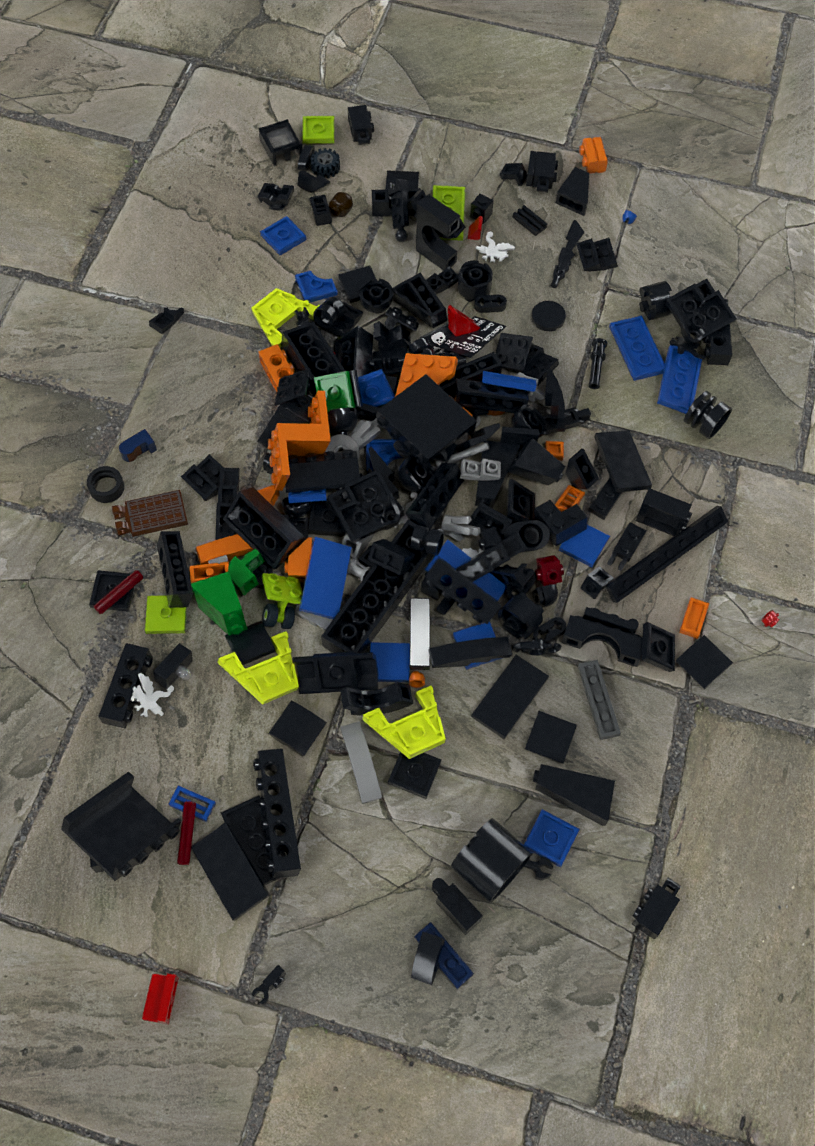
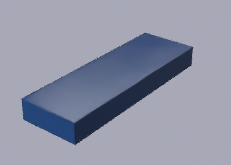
(509, 381)

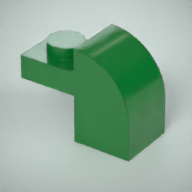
(242, 571)

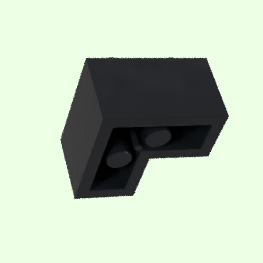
(561, 524)

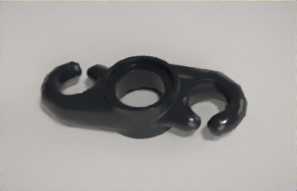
(536, 647)

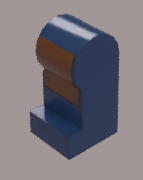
(136, 446)

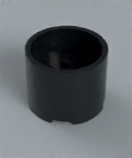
(491, 860)

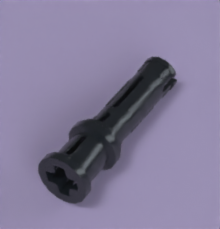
(597, 356)

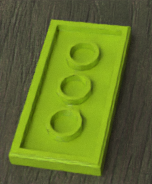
(454, 199)

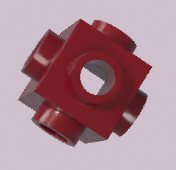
(549, 570)

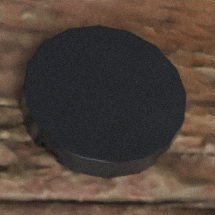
(548, 315)

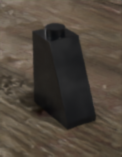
(574, 191)
(536, 464)

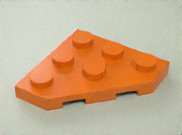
(417, 365)

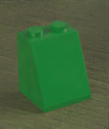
(220, 602)

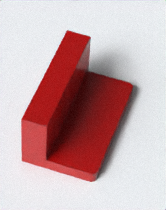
(160, 998)

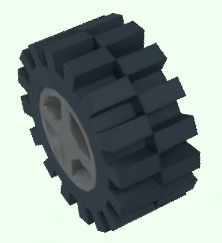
(325, 163)

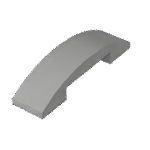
(361, 762)

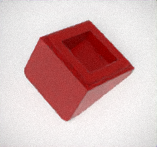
(475, 229)

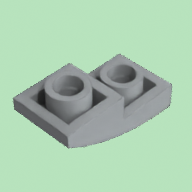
(480, 471)

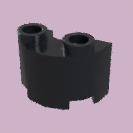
(276, 197)

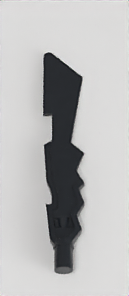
(567, 254)

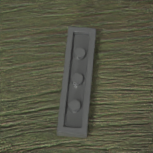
(599, 699)

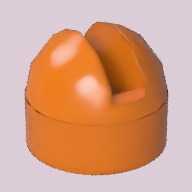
(417, 679)

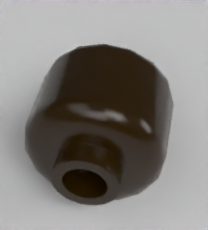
(341, 204)

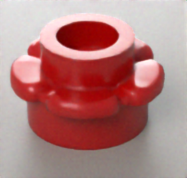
(770, 619)

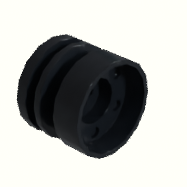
(709, 416)

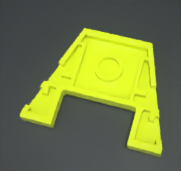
(276, 310)
(268, 678)
(412, 733)

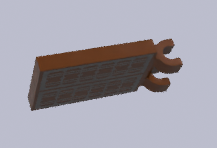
(150, 514)

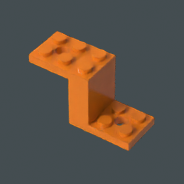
(298, 440)

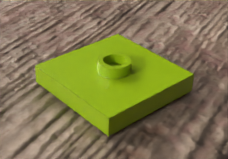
(318, 129)
(162, 619)

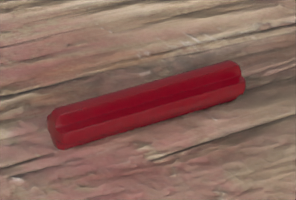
(119, 591)
(186, 833)

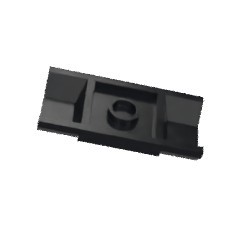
(335, 671)

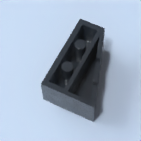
(420, 300)

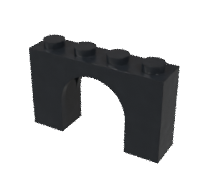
(436, 215)

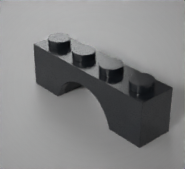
(626, 645)

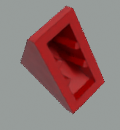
(460, 323)

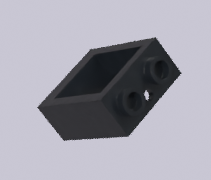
(664, 512)

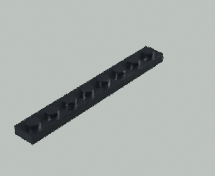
(666, 554)

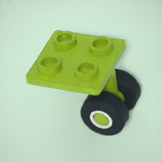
(284, 591)

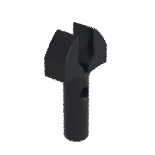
(535, 866)

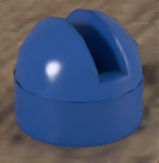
(629, 216)

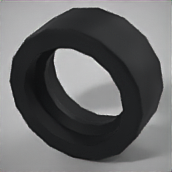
(100, 473)

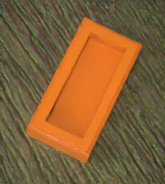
(694, 618)

